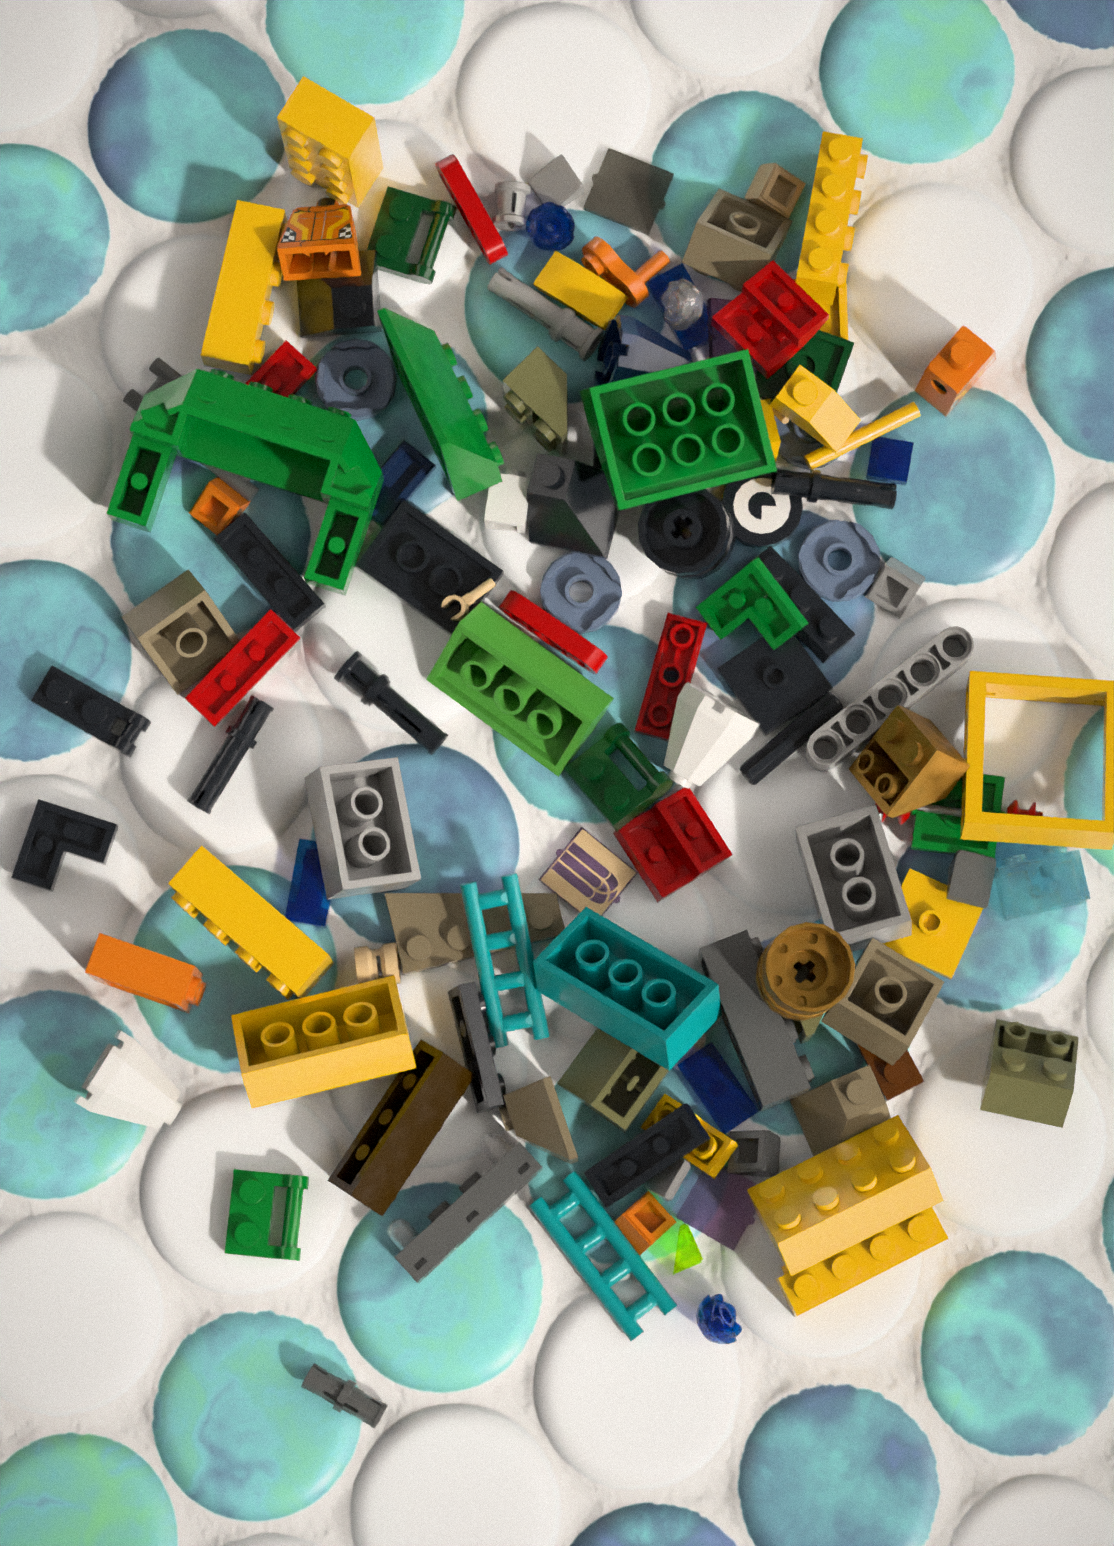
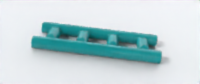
(484, 943)
(629, 1258)

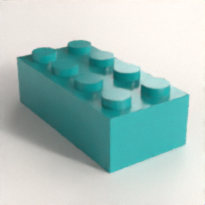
(627, 988)

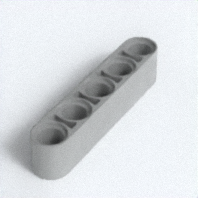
(897, 680)

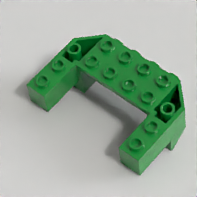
(261, 439)

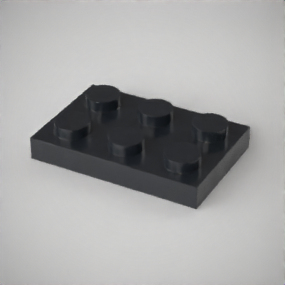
(425, 565)

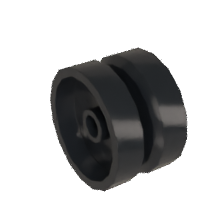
(700, 554)

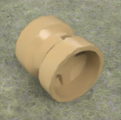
(367, 962)

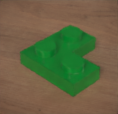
(757, 597)

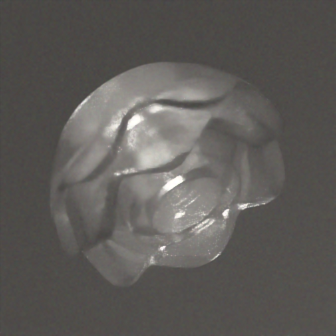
(682, 304)

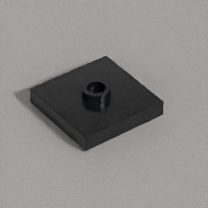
(774, 682)

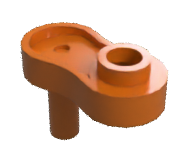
(605, 262)

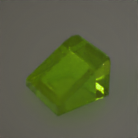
(687, 1252)

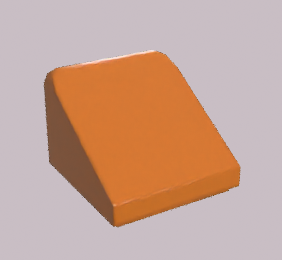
(218, 506)
(644, 1222)

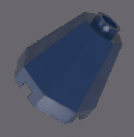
(635, 350)

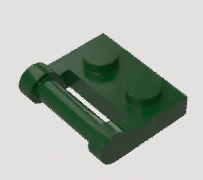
(397, 230)
(608, 786)

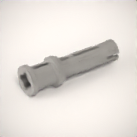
(560, 322)

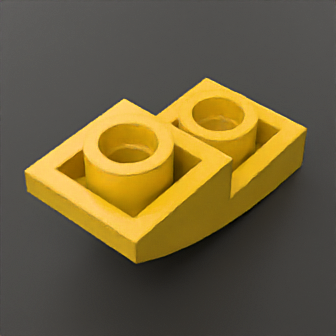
(580, 290)
(709, 1156)

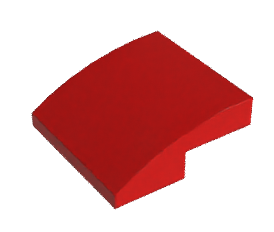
(770, 319)
(672, 844)

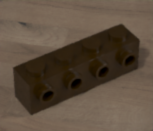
(402, 1128)

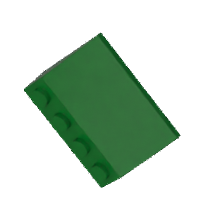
(442, 405)
(679, 429)

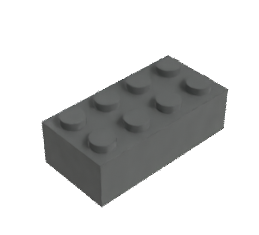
(757, 1033)

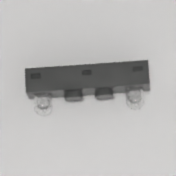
(477, 1204)

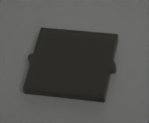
(628, 191)

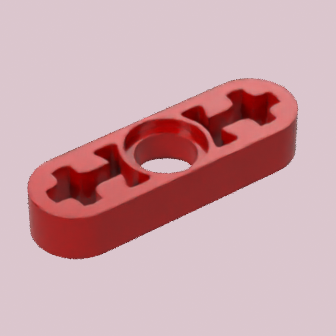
(471, 209)
(553, 632)

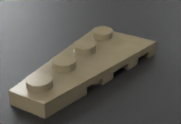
(435, 932)

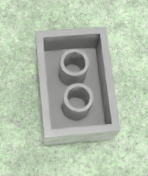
(362, 828)
(854, 878)

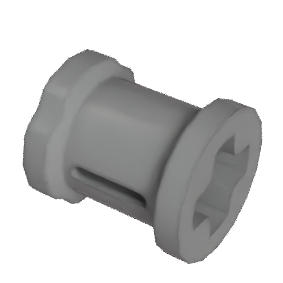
(511, 205)

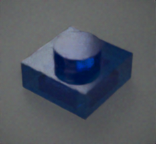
(889, 460)

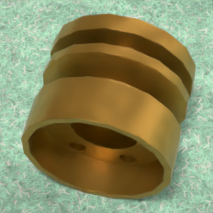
(829, 974)

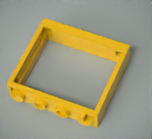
(1029, 828)

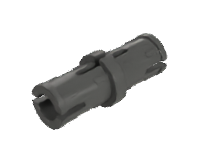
(344, 1395)

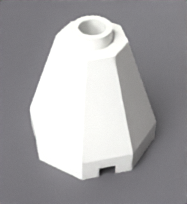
(704, 736)
(130, 1086)

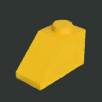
(816, 409)

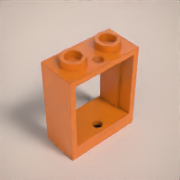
(146, 973)

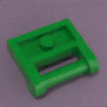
(252, 1214)

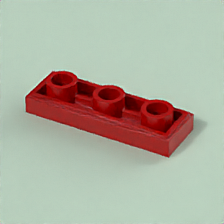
(676, 652)

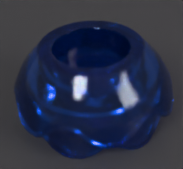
(558, 219)
(717, 1320)

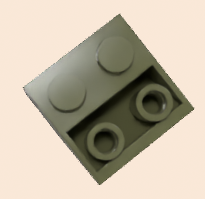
(539, 396)
(1030, 1073)
(612, 1079)

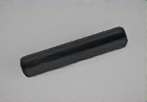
(790, 738)

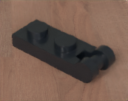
(89, 710)

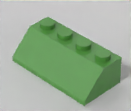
(519, 688)

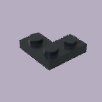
(57, 832)

